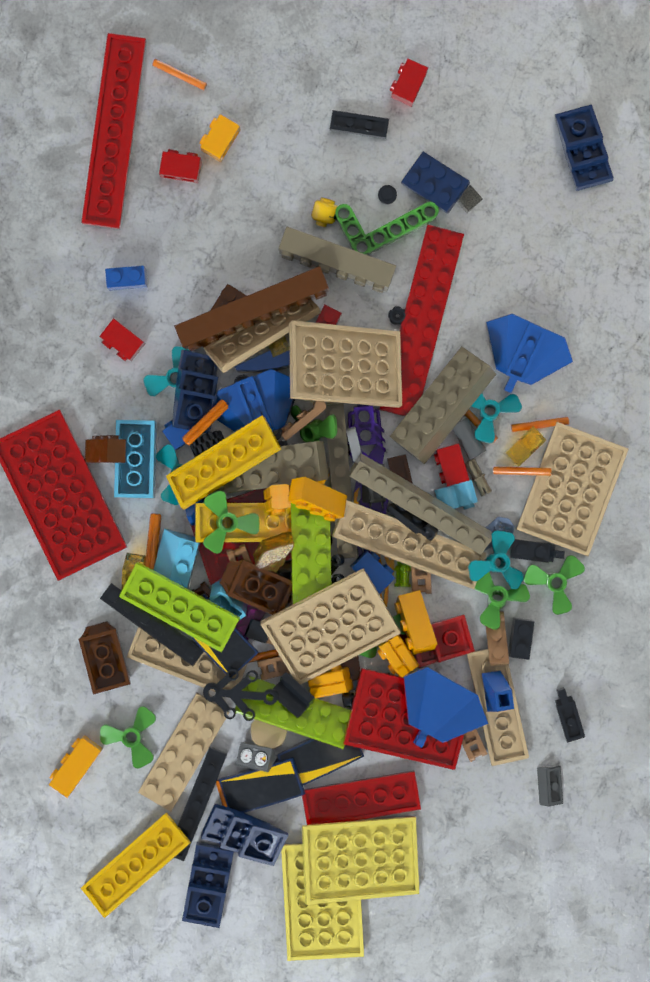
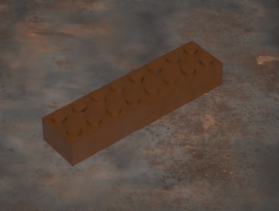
(252, 308)

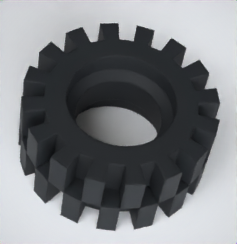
(206, 441)

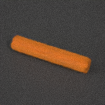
(205, 422)
(153, 540)

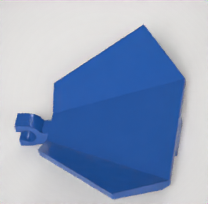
(526, 350)
(257, 396)
(440, 707)

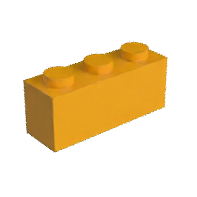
(317, 498)
(415, 622)
(75, 765)

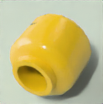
(324, 212)

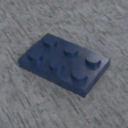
(435, 182)

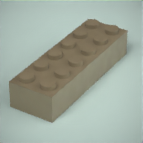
(336, 259)
(443, 405)
(283, 466)

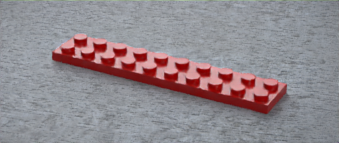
(113, 131)
(425, 311)

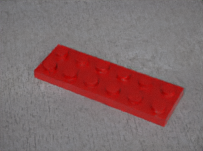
(362, 799)

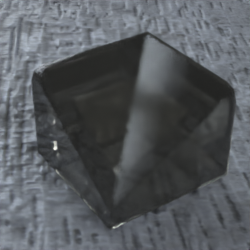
(469, 199)

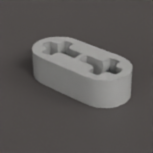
(353, 442)

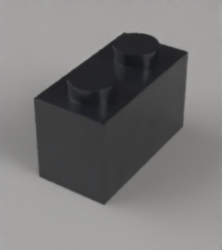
(521, 638)

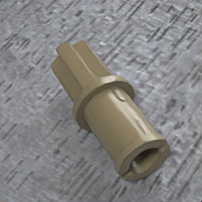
(478, 477)

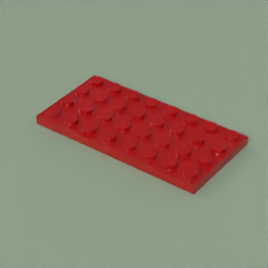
(59, 495)

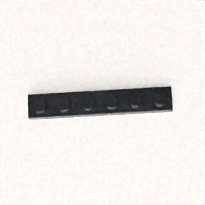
(153, 626)
(200, 795)

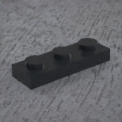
(359, 124)

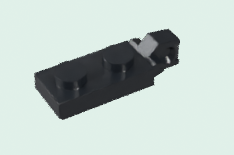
(413, 522)
(535, 551)
(569, 716)

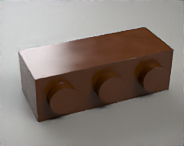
(105, 449)

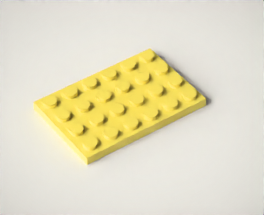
(360, 860)
(321, 928)

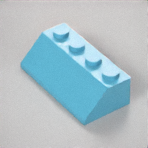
(177, 557)

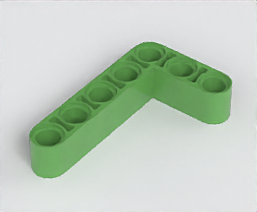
(384, 230)

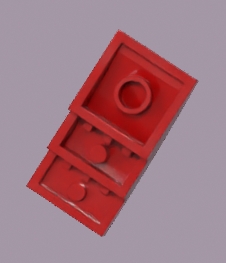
(452, 641)

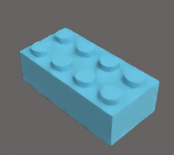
(138, 474)

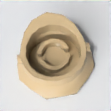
(267, 734)

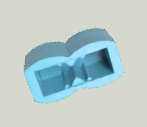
(458, 495)
(231, 604)

